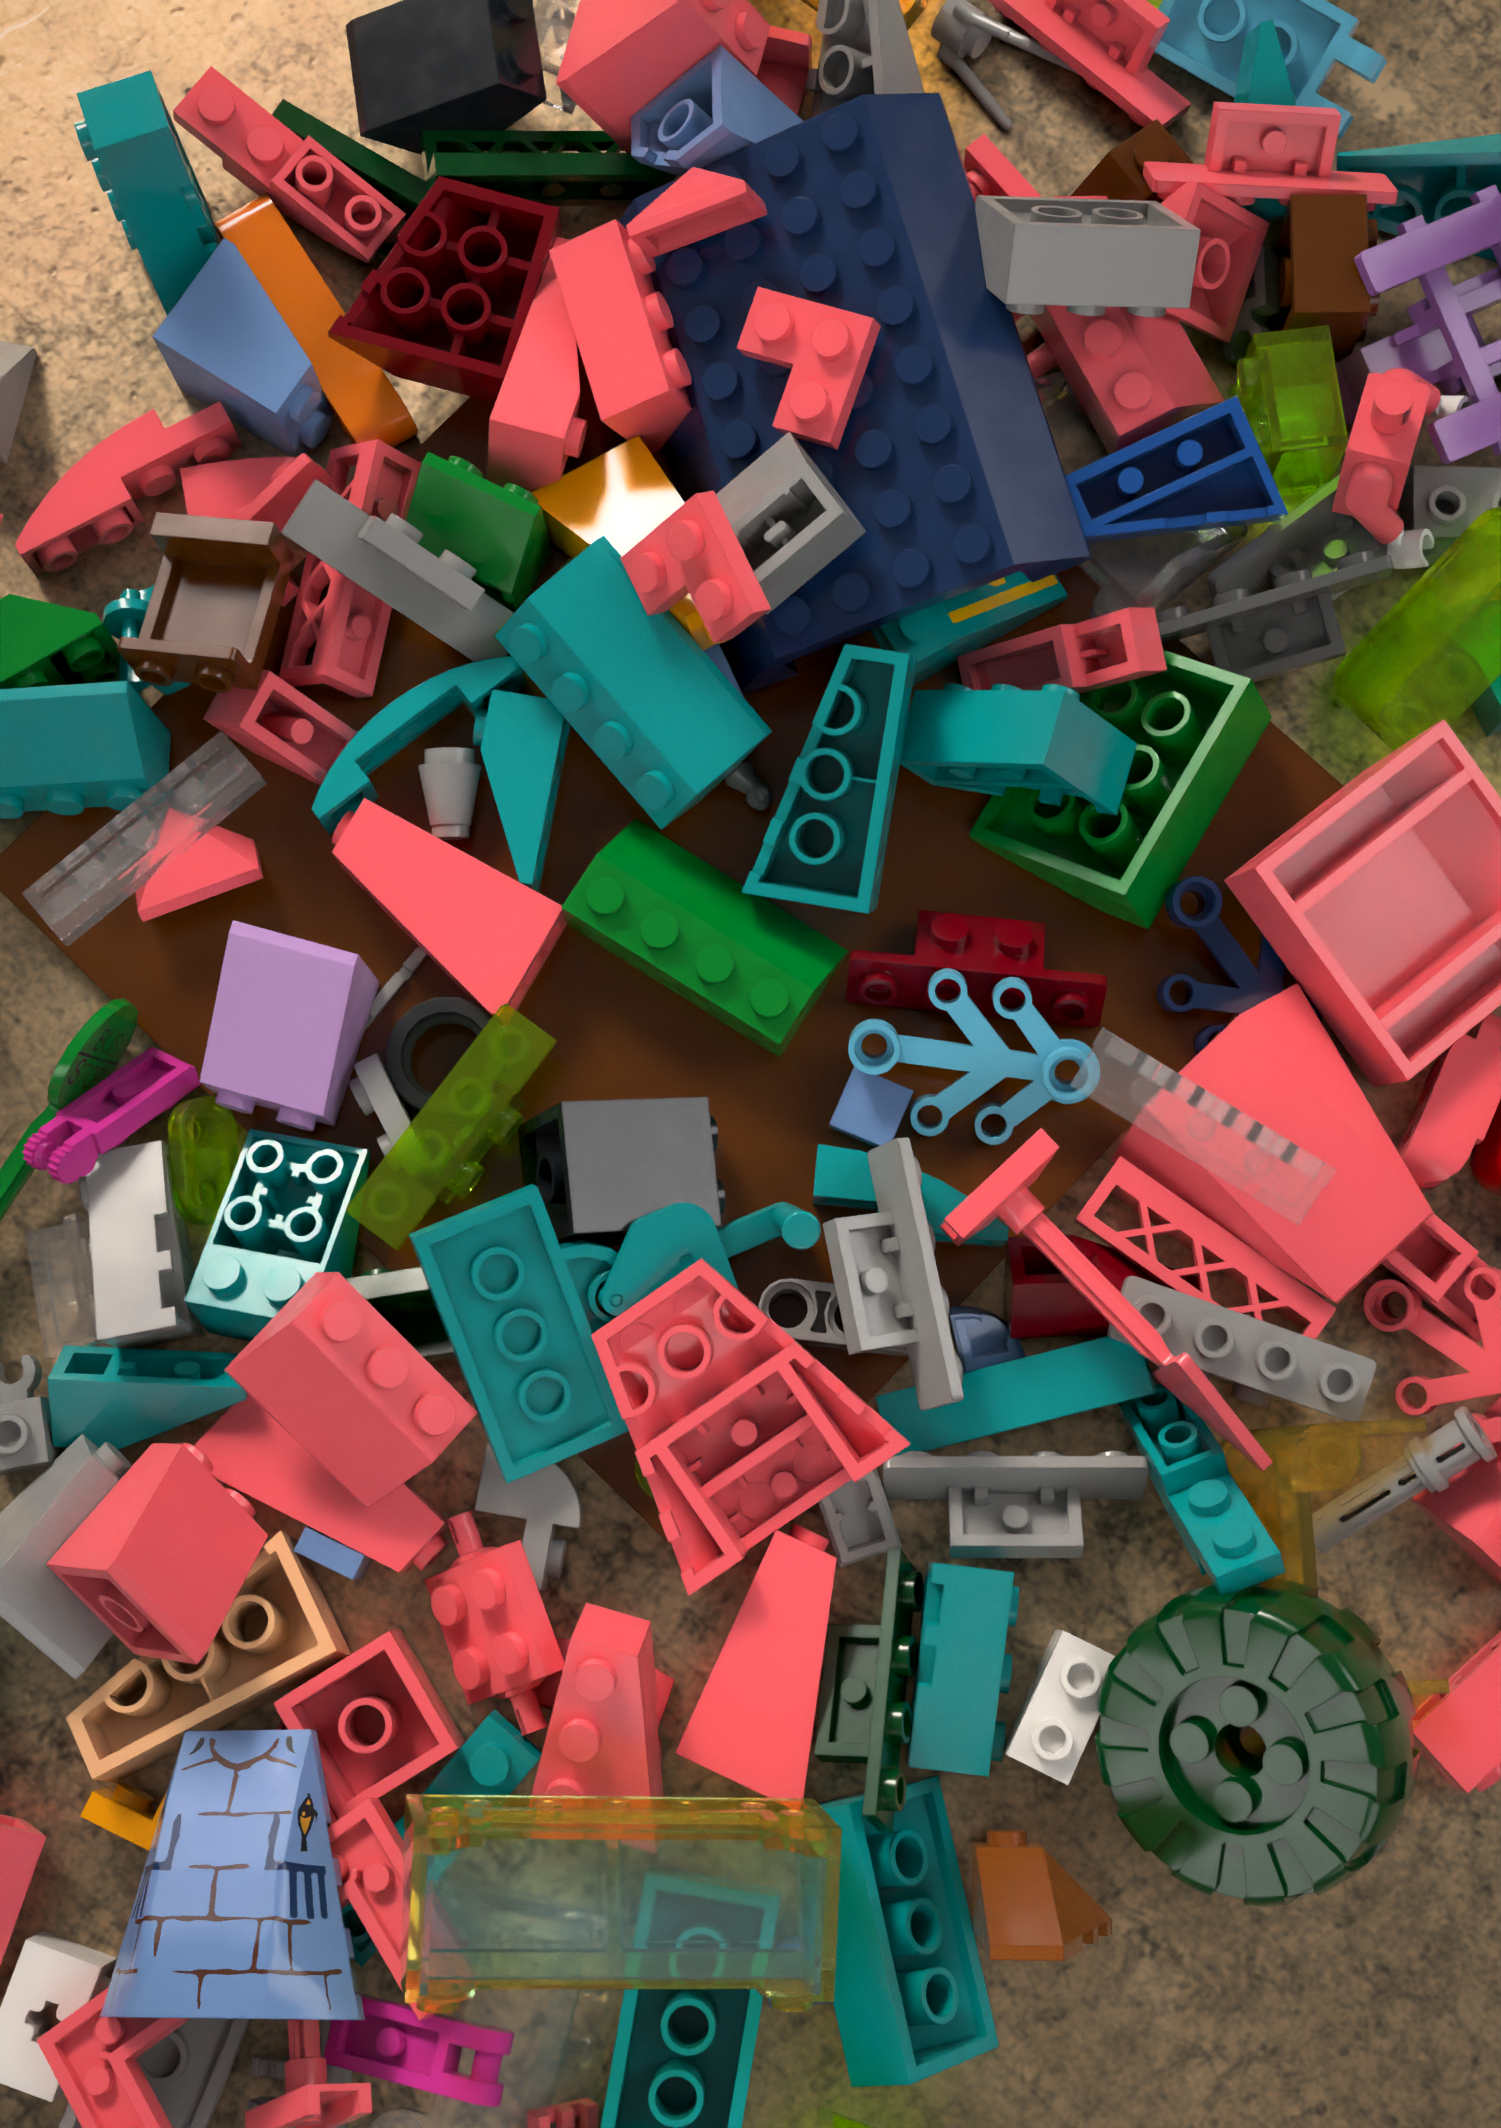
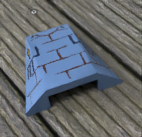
(239, 1890)

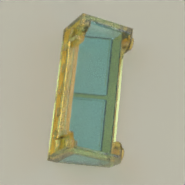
(618, 1896)

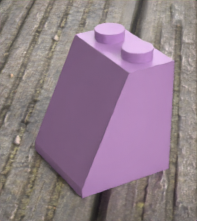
(286, 1026)

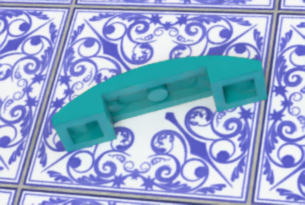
(403, 723)

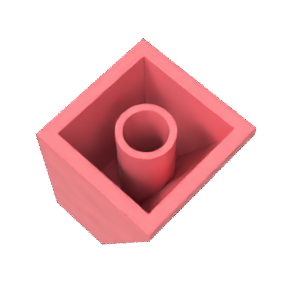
(635, 49)
(163, 1554)

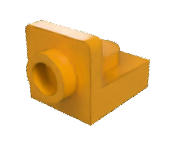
(124, 1812)

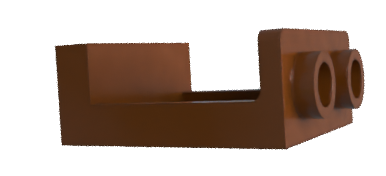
(211, 602)

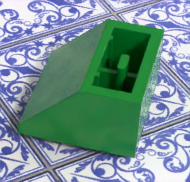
(483, 524)
(53, 645)

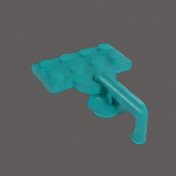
(527, 1309)

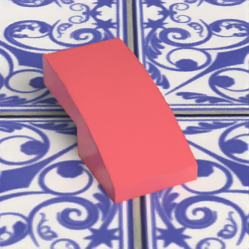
(227, 485)

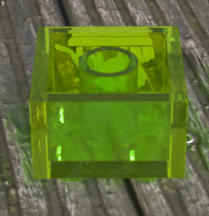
(1293, 406)

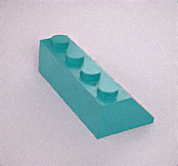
(632, 684)
(78, 748)
(906, 1945)

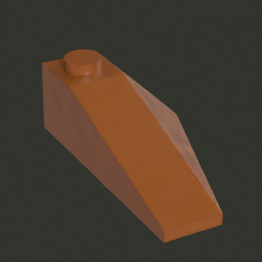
(1028, 1903)

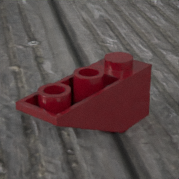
(1043, 1299)

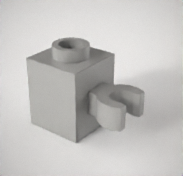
(25, 1422)

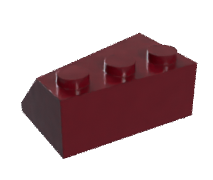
(453, 289)

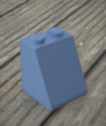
(236, 349)

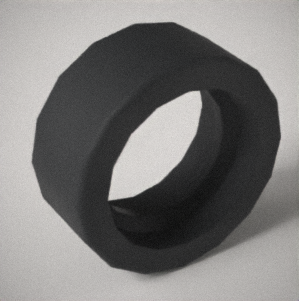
(412, 1026)

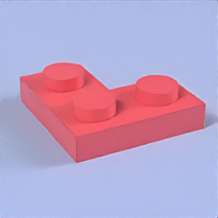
(826, 356)
(698, 556)

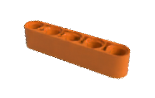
(353, 386)

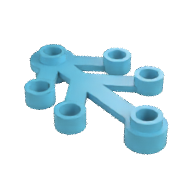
(985, 1060)

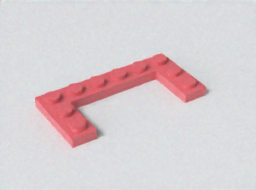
(98, 2054)

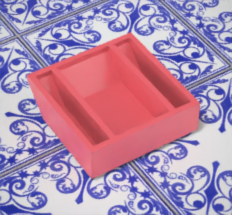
(1391, 905)

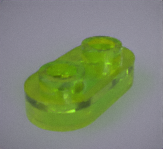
(203, 1160)

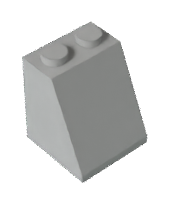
(33, 1531)

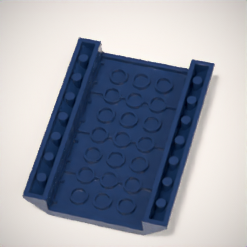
(947, 427)

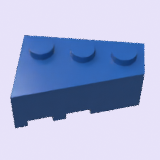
(1179, 480)

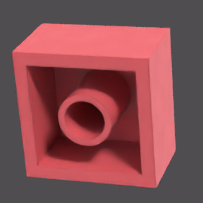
(372, 1721)

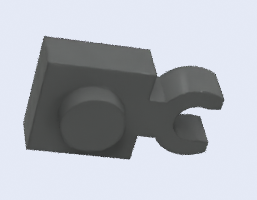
(1259, 302)

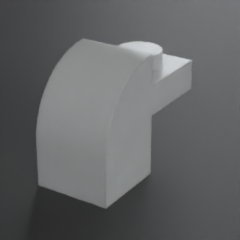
(542, 1498)

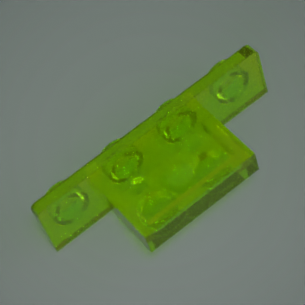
(454, 1129)

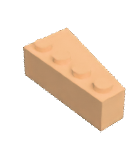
(266, 1646)

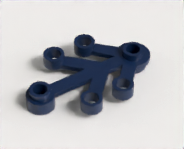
(1251, 983)

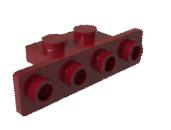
(984, 954)

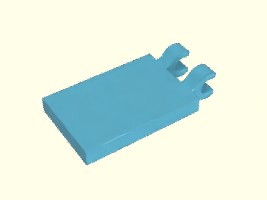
(1312, 34)

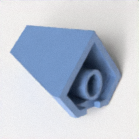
(707, 116)

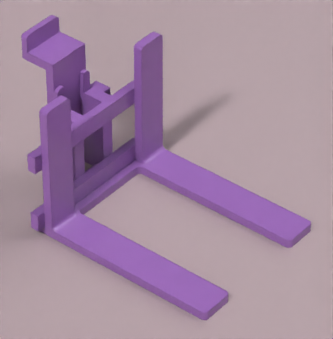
(1444, 338)

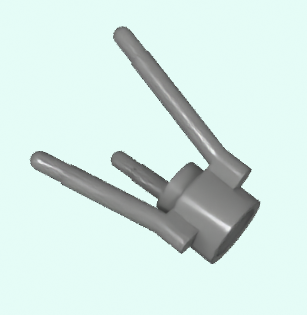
(968, 32)

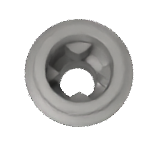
(450, 790)

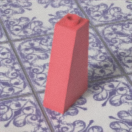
(460, 911)
(271, 1466)
(765, 1684)

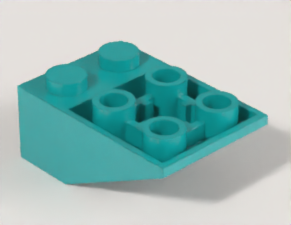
(276, 1230)

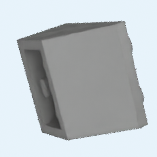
(787, 518)

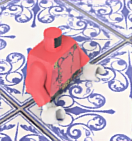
(1382, 454)

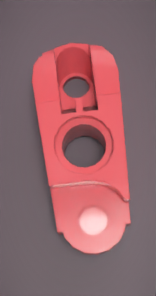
(1454, 1106)

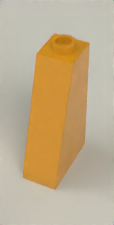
(617, 498)

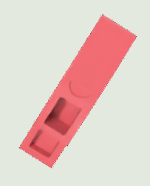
(293, 172)
(99, 492)
(1435, 1266)

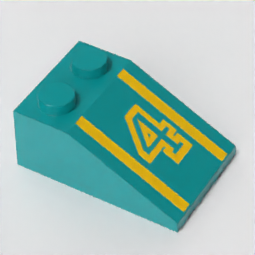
(968, 621)

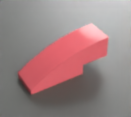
(1076, 655)

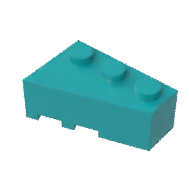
(1017, 740)
(961, 1669)

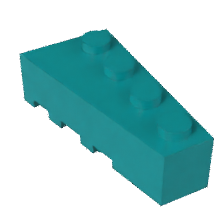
(148, 180)
(841, 792)

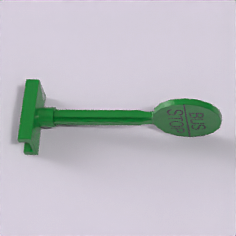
(83, 1065)

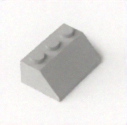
(1086, 254)

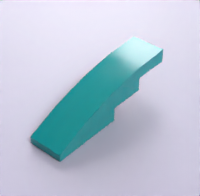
(1023, 1394)

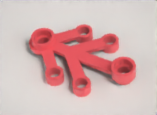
(1480, 1361)

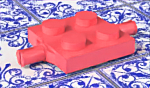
(495, 1623)

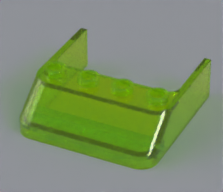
(1434, 644)

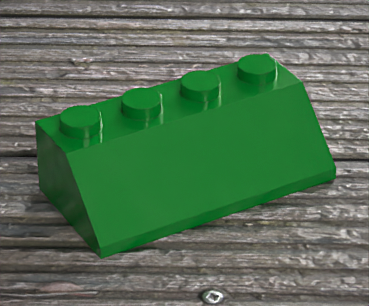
(703, 935)

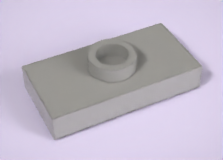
(859, 1520)

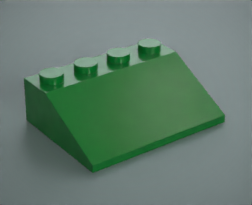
(1191, 741)

